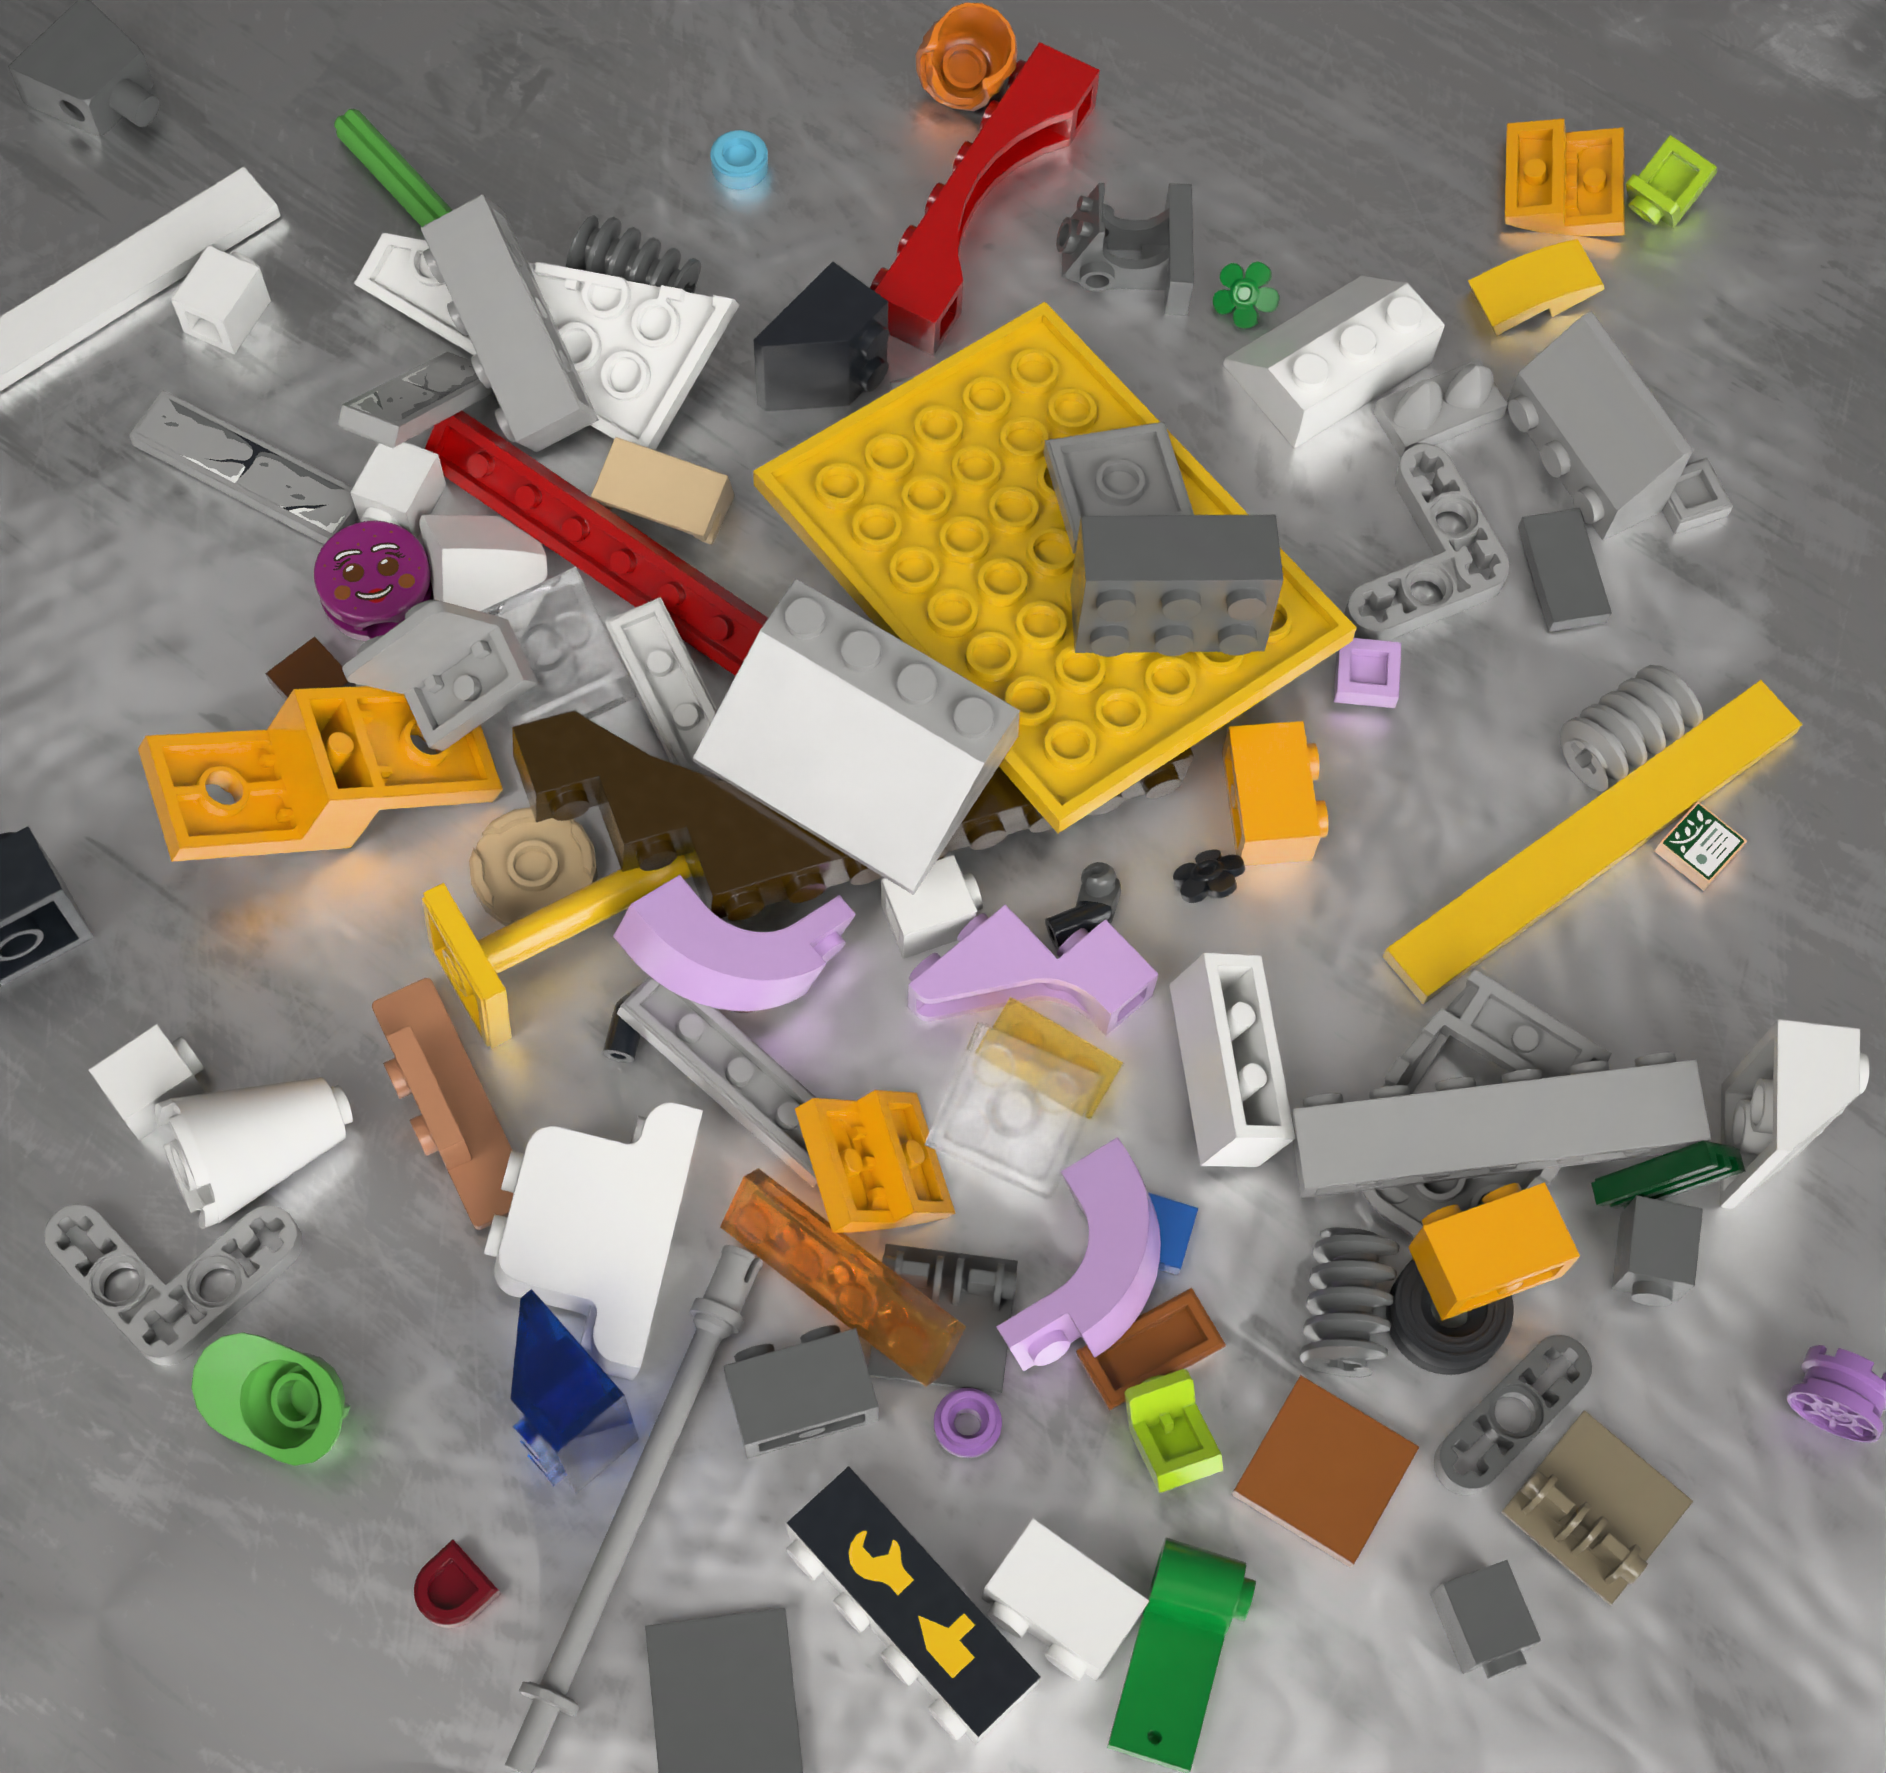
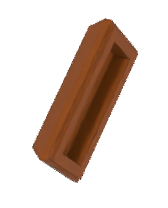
(1154, 1345)

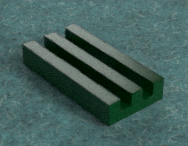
(1669, 1174)

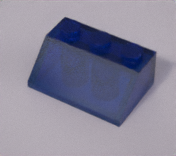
(567, 1406)

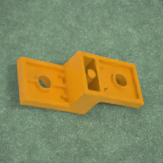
(308, 777)

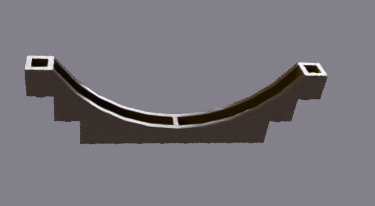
(732, 843)

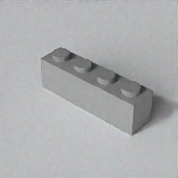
(507, 324)

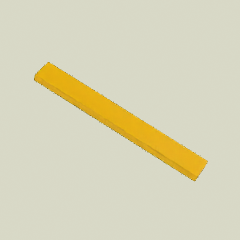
(1590, 842)

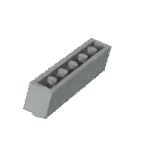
(1498, 1127)

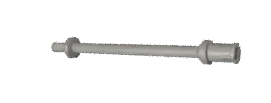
(714, 1319)

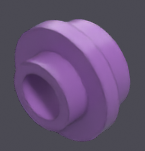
(975, 1403)

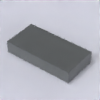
(1564, 570)

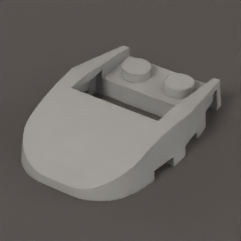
(1511, 1036)

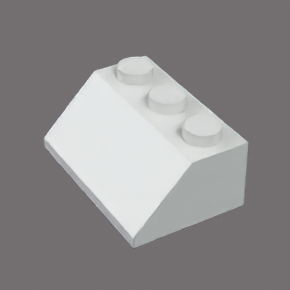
(1337, 355)
(1786, 1097)

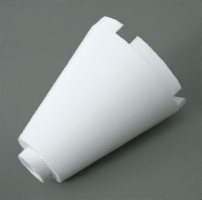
(248, 1140)

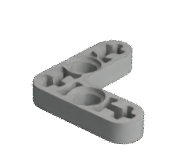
(1451, 559)
(154, 1298)

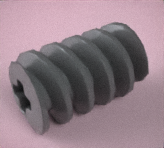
(604, 253)
(1346, 1301)

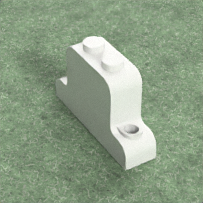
(596, 1227)

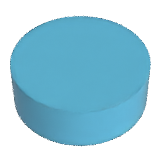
(739, 159)

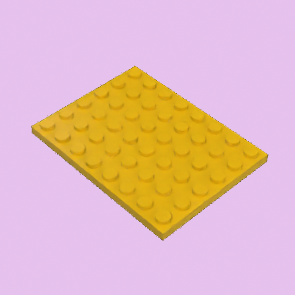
(957, 546)

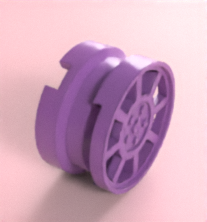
(1840, 1394)

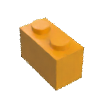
(1272, 793)
(1492, 1248)

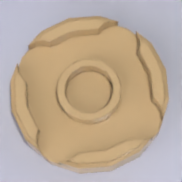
(529, 864)

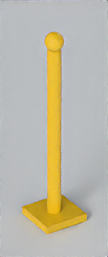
(474, 963)

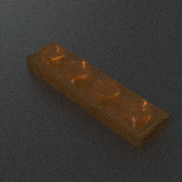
(842, 1277)

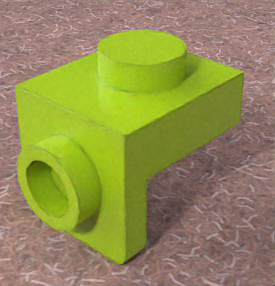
(1669, 183)
(1171, 1431)

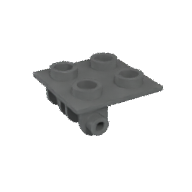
(973, 1291)

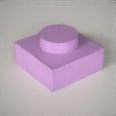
(1368, 673)

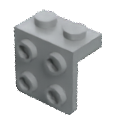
(450, 667)

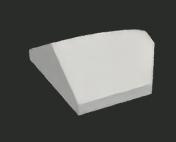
(480, 559)

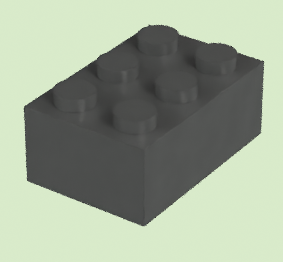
(1175, 584)

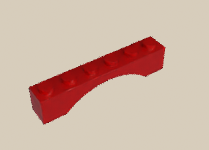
(1037, 115)

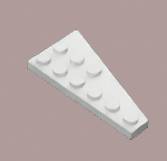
(627, 339)

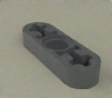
(1558, 1394)

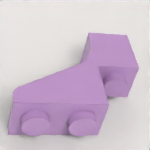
(1004, 959)

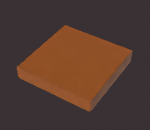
(1325, 1471)

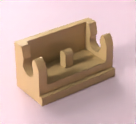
(664, 489)

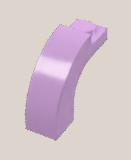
(724, 965)
(1114, 1274)

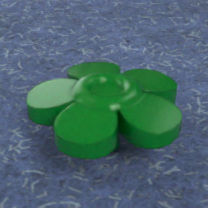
(1246, 293)

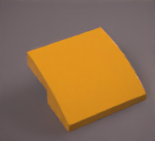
(1565, 179)
(874, 1162)

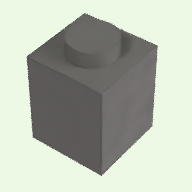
(1657, 1250)
(1486, 1620)

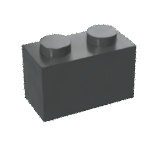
(800, 1390)

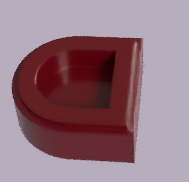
(452, 1588)

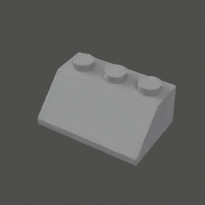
(1599, 428)

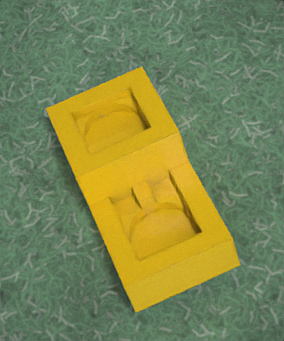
(1534, 282)

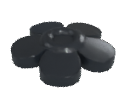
(1209, 875)

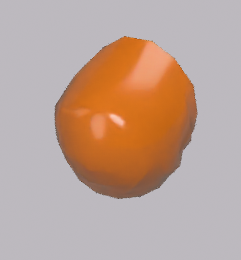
(967, 56)

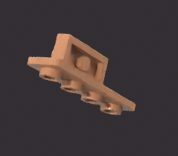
(449, 1095)

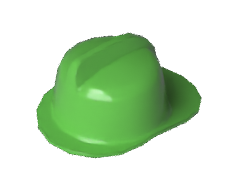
(270, 1397)

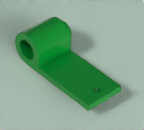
(1178, 1653)

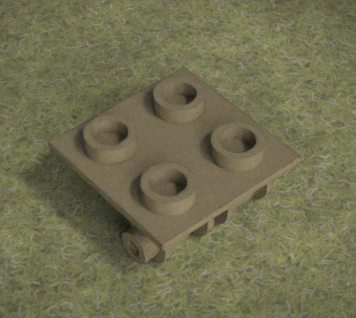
(1597, 1508)

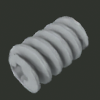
(1628, 726)

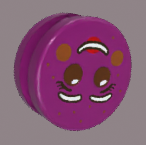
(371, 578)

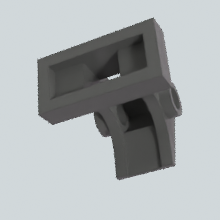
(1163, 244)

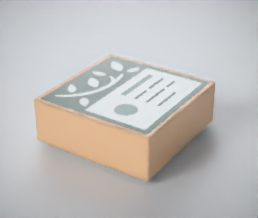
(1700, 846)

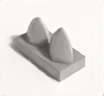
(1441, 407)

